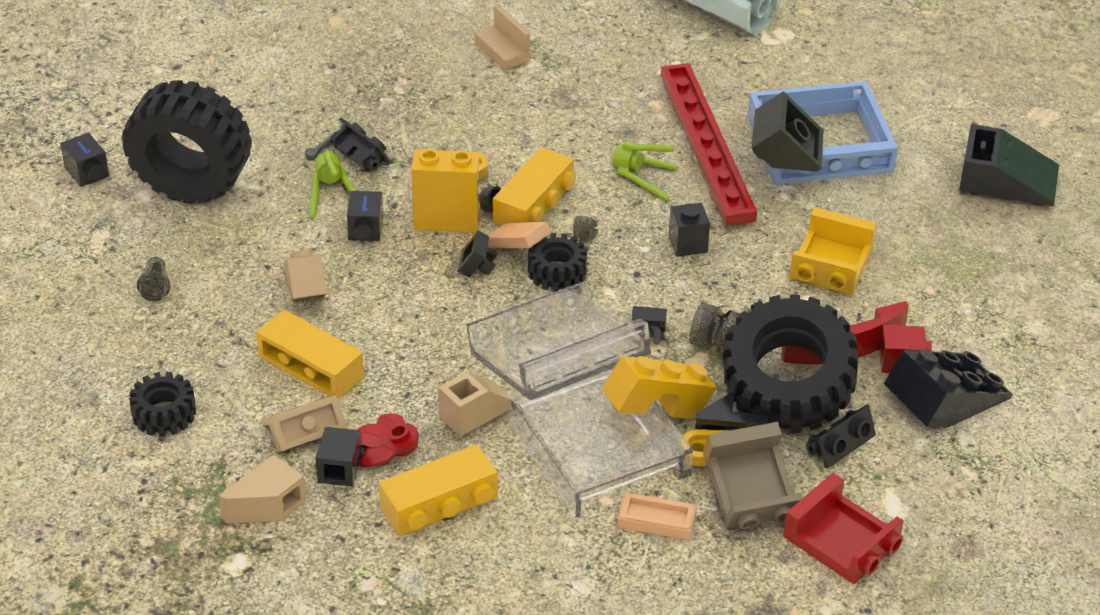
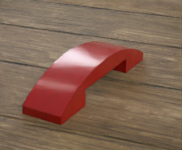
(866, 333)

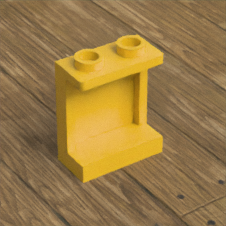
(445, 190)
(833, 251)

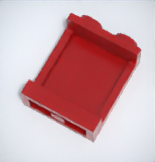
(841, 531)

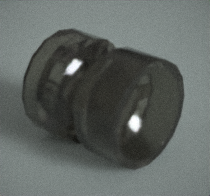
(711, 326)

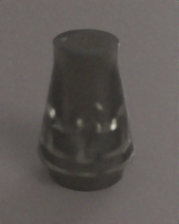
(154, 281)

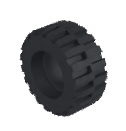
(203, 119)
(791, 324)

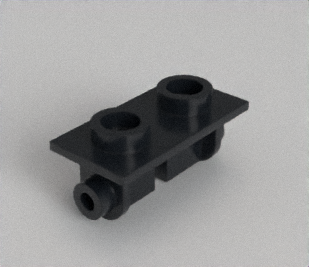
(368, 151)
(843, 436)

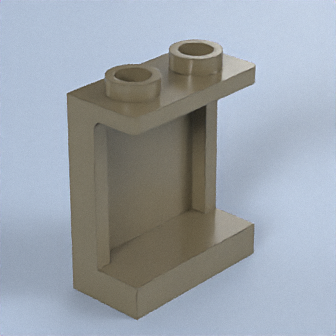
(750, 475)

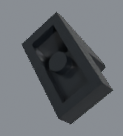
(721, 416)

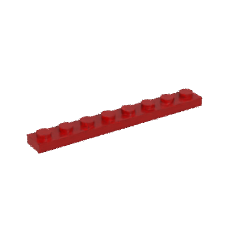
(708, 145)

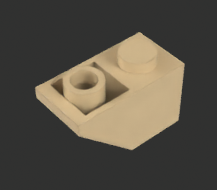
(304, 275)
(471, 402)
(264, 494)

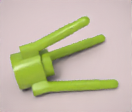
(629, 158)
(328, 171)

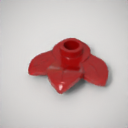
(387, 439)

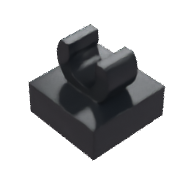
(477, 256)
(654, 317)

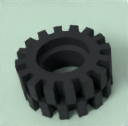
(557, 274)
(164, 417)

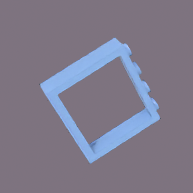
(842, 160)

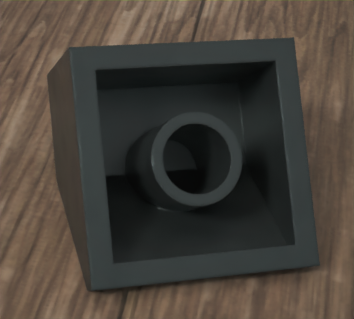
(787, 136)

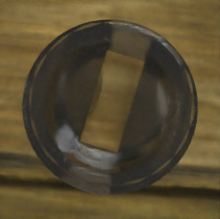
(584, 228)

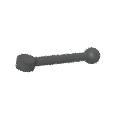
(311, 153)

